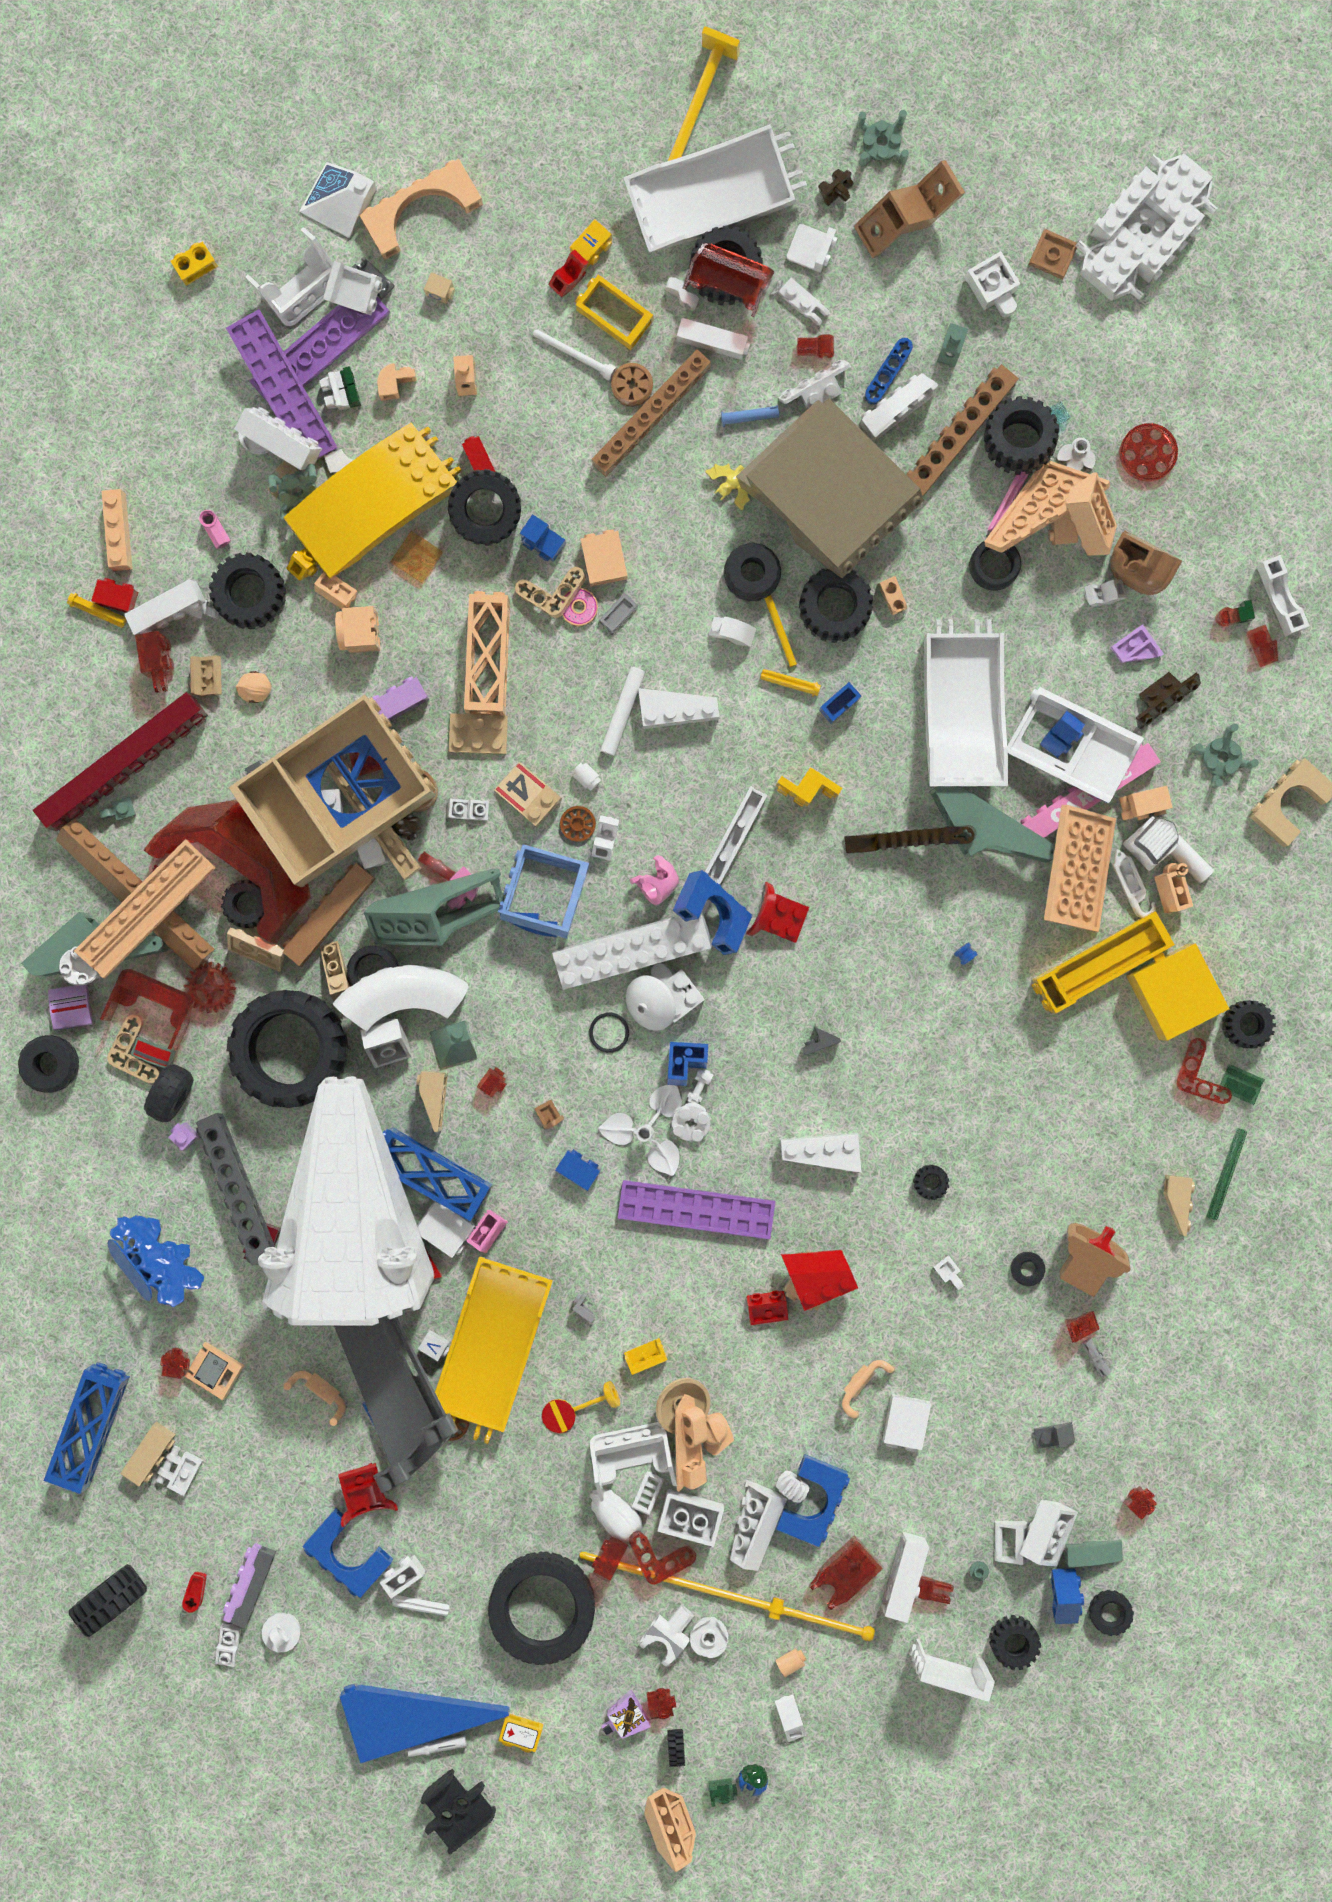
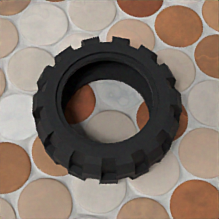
(244, 1039)

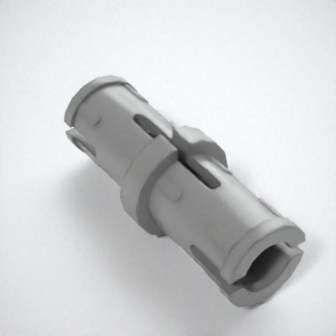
(1096, 1357)

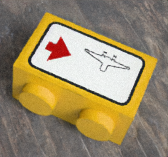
(520, 1733)

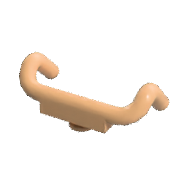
(859, 1381)
(322, 1389)

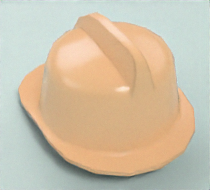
(718, 1433)

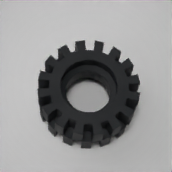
(923, 1173)
(676, 1748)

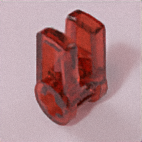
(927, 1587)

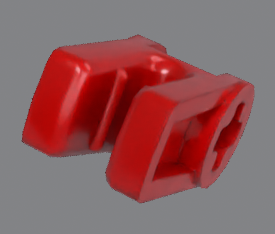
(194, 1590)

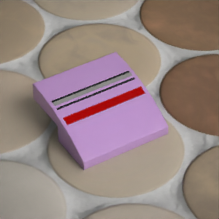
(70, 1007)

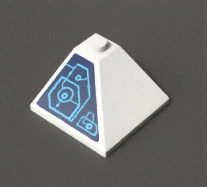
(339, 199)

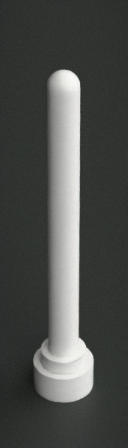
(606, 370)

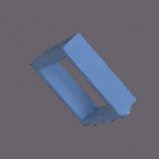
(551, 859)

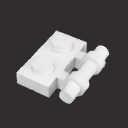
(184, 1473)

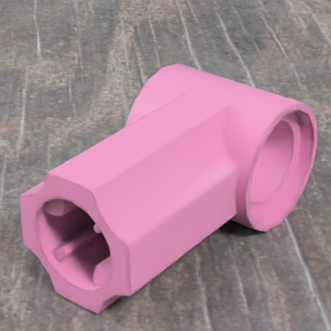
(214, 530)

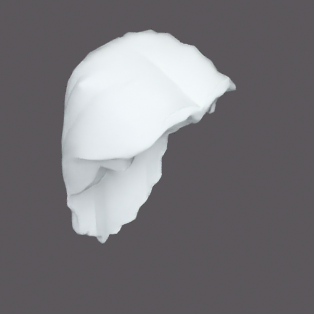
(615, 1515)

